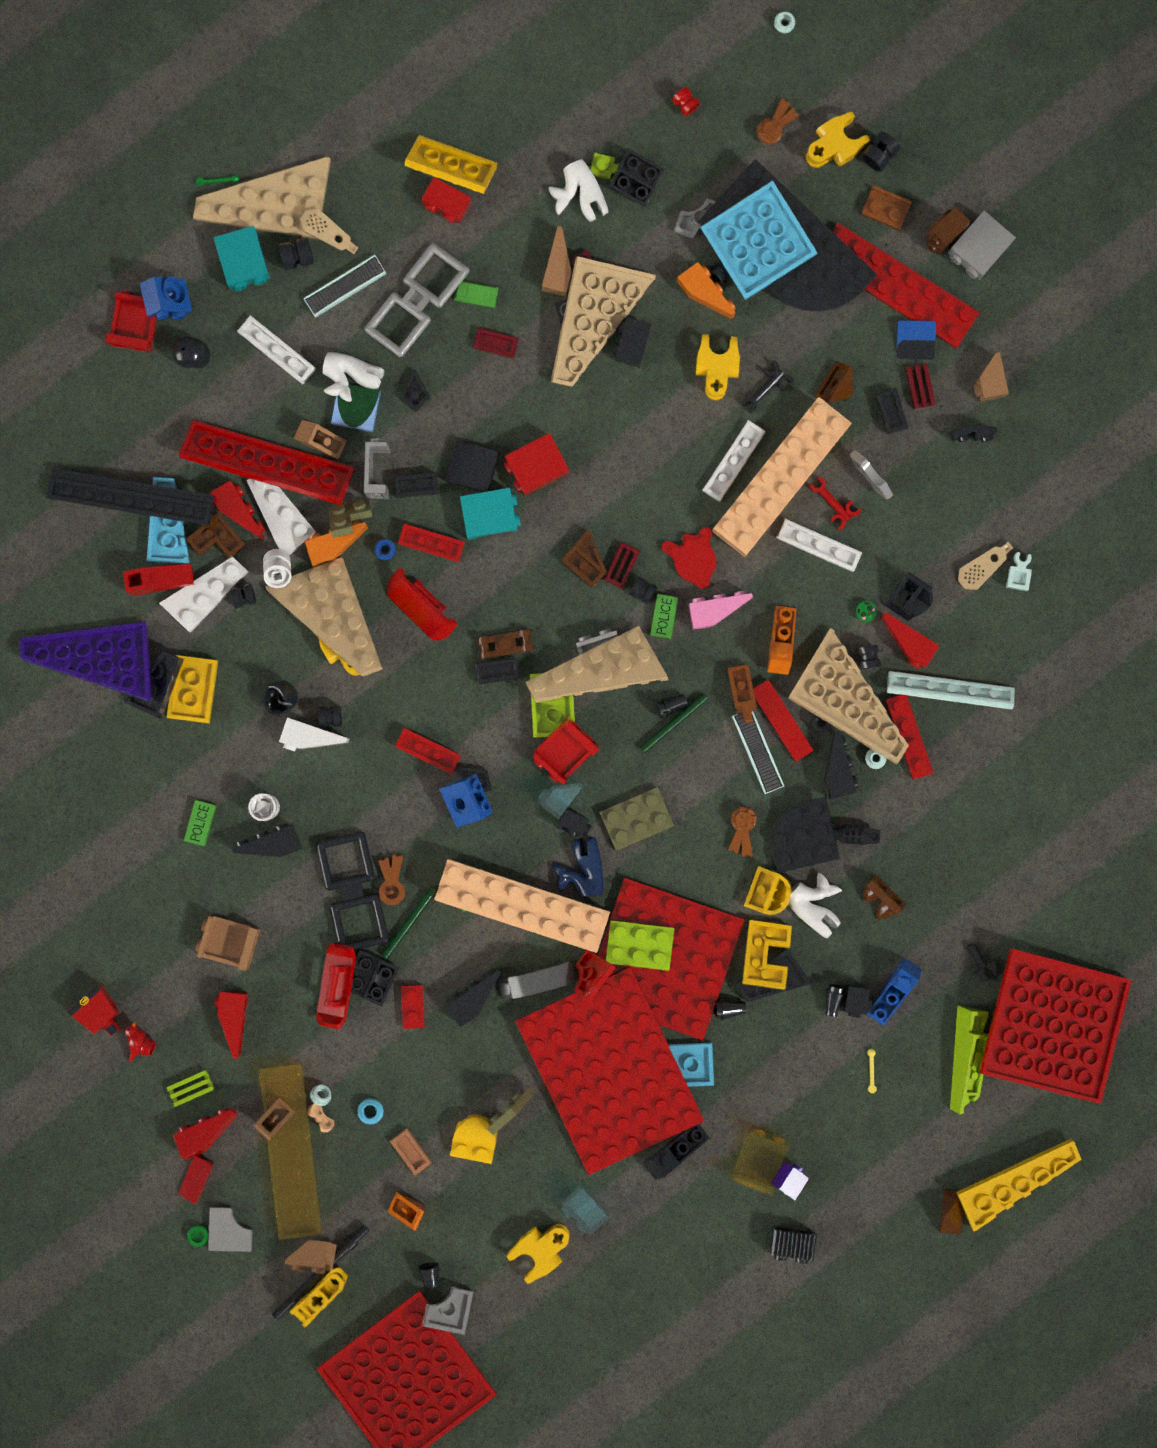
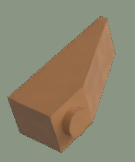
(558, 271)

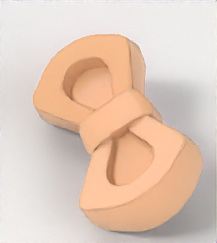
(326, 1124)

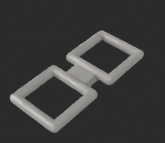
(416, 300)

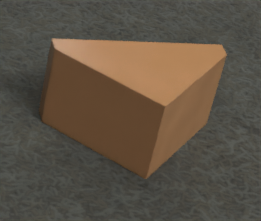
(274, 1118)

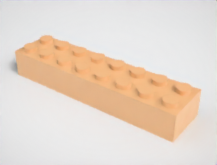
(781, 477)
(522, 905)

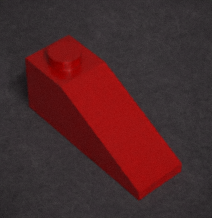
(913, 645)
(232, 1015)

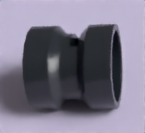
(643, 590)
(243, 595)
(869, 657)
(329, 716)

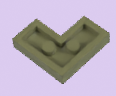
(343, 515)
(510, 1110)

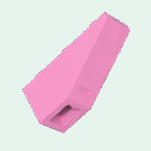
(710, 612)

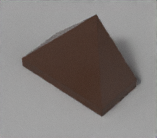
(837, 384)
(951, 1213)

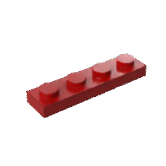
(905, 722)

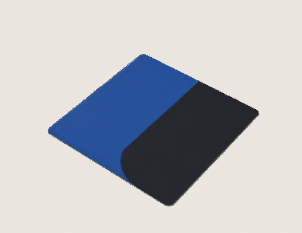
(916, 340)

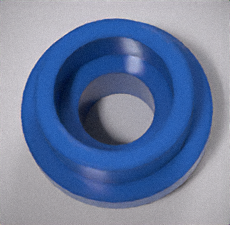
(385, 542)

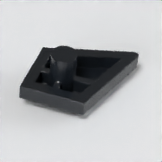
(415, 392)
(481, 774)

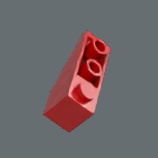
(231, 504)
(157, 579)
(200, 1137)

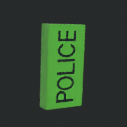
(664, 616)
(200, 823)

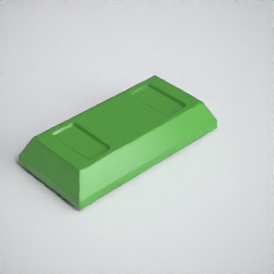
(476, 294)

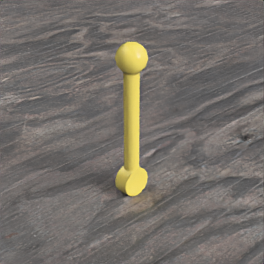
(871, 1088)

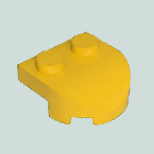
(768, 892)
(473, 1139)

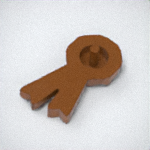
(770, 130)
(743, 821)
(391, 891)

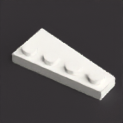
(282, 517)
(196, 601)

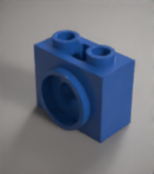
(166, 298)
(466, 800)

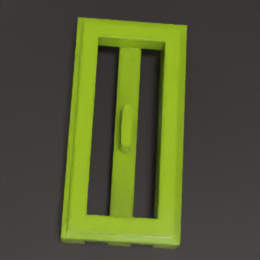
(173, 1095)

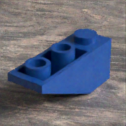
(895, 991)

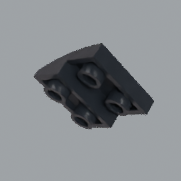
(636, 177)
(472, 466)
(372, 977)

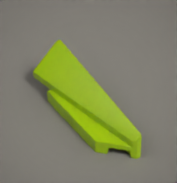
(968, 1055)

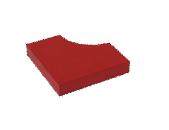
(592, 974)

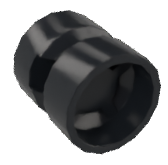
(883, 148)
(296, 253)

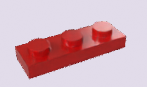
(431, 543)
(428, 751)

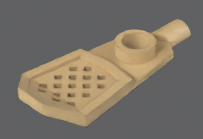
(329, 232)
(985, 564)

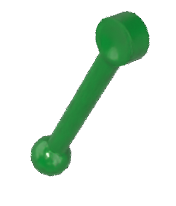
(200, 181)

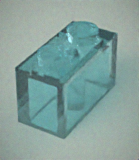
(584, 1209)

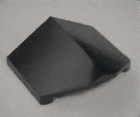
(910, 597)

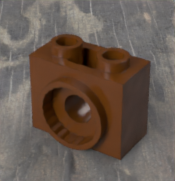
(946, 230)

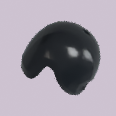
(195, 354)
(281, 697)

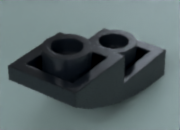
(979, 432)

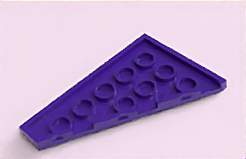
(102, 655)

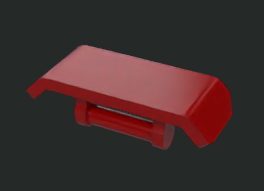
(420, 606)
(336, 986)

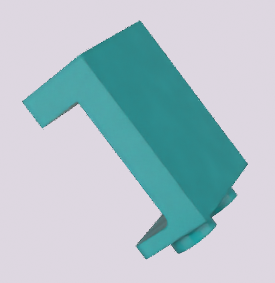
(242, 258)
(489, 513)

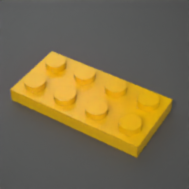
(451, 164)

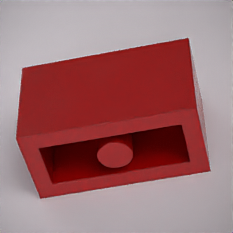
(446, 201)

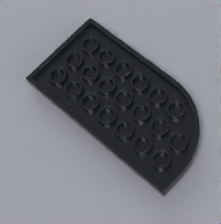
(821, 282)

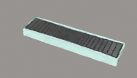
(345, 286)
(758, 753)

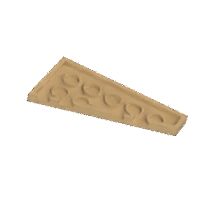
(609, 666)

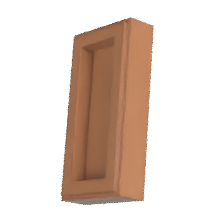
(410, 1151)

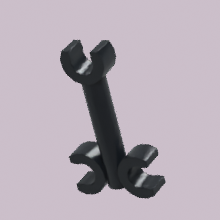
(777, 376)

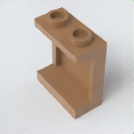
(227, 942)

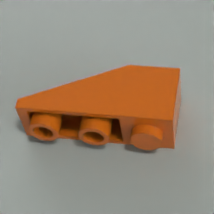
(701, 289)
(326, 548)
(782, 640)

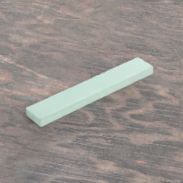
(950, 690)

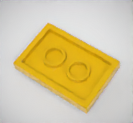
(193, 690)

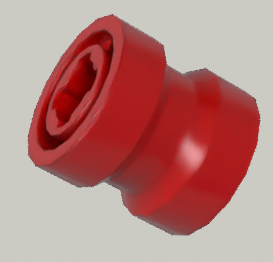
(686, 101)

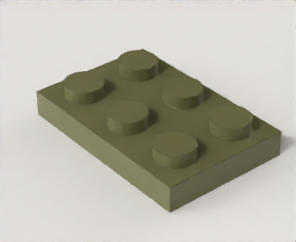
(636, 819)

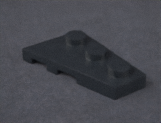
(163, 677)
(795, 978)

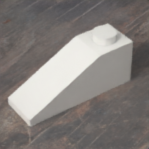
(305, 736)

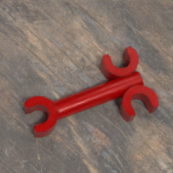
(844, 514)

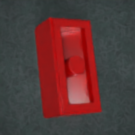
(196, 1179)

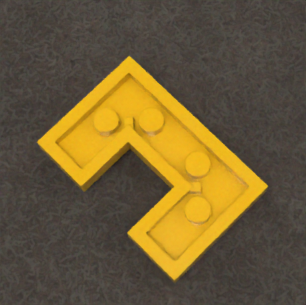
(756, 969)

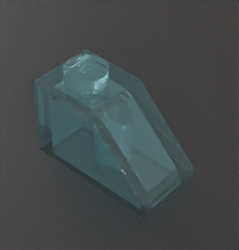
(559, 798)

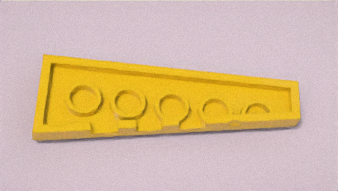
(999, 1191)

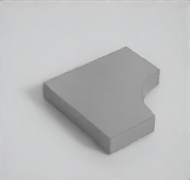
(226, 1232)
(450, 1313)

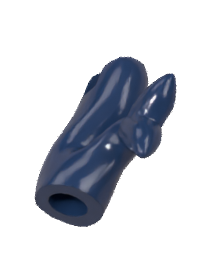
(591, 864)

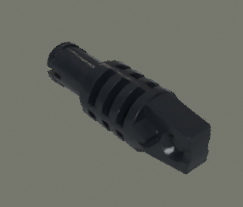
(857, 835)

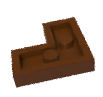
(218, 532)

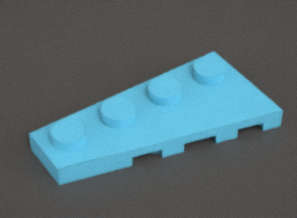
(166, 536)

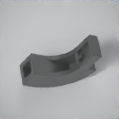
(537, 981)

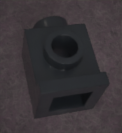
(575, 824)

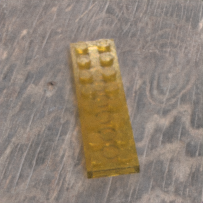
(291, 1154)

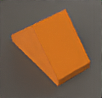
(406, 1210)

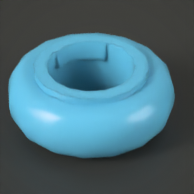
(370, 1120)

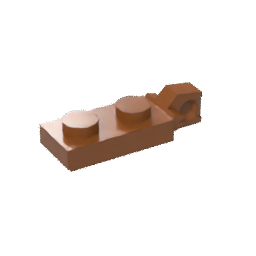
(742, 691)

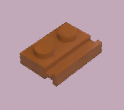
(886, 208)

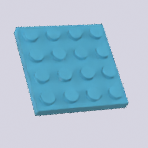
(759, 240)

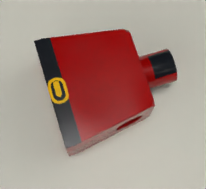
(96, 1011)

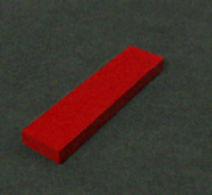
(782, 721)

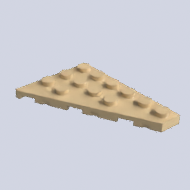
(269, 202)
(595, 307)
(330, 609)
(840, 695)

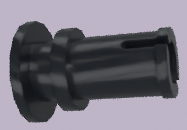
(668, 705)

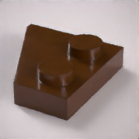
(585, 560)

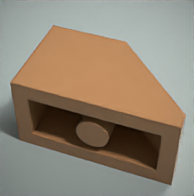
(992, 381)
(320, 439)

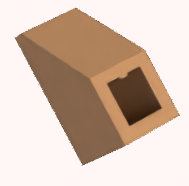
(313, 1255)

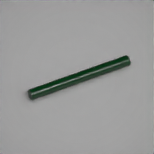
(674, 723)
(409, 922)

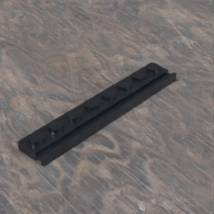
(131, 497)

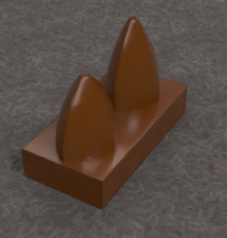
(890, 902)

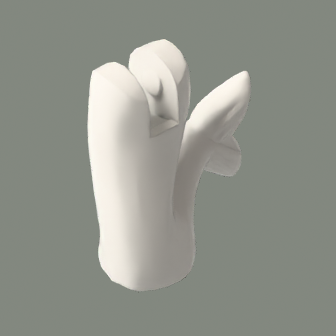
(580, 175)
(360, 371)
(812, 913)

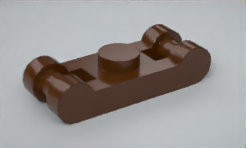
(505, 644)

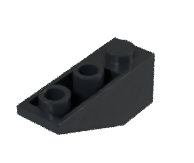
(838, 773)
(276, 844)
(469, 1004)
(675, 1151)

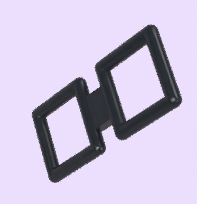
(352, 890)

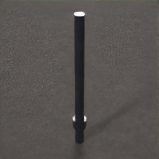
(349, 1244)

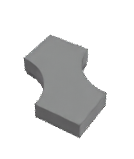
(687, 221)
(871, 475)

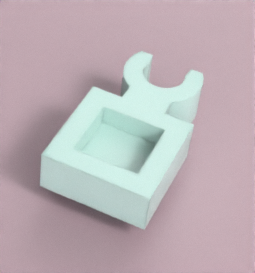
(1019, 576)

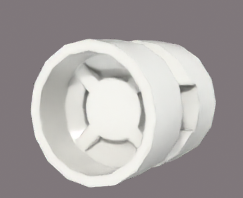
(277, 568)
(264, 807)

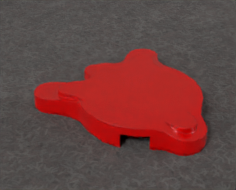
(694, 558)

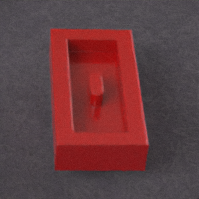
(412, 1006)

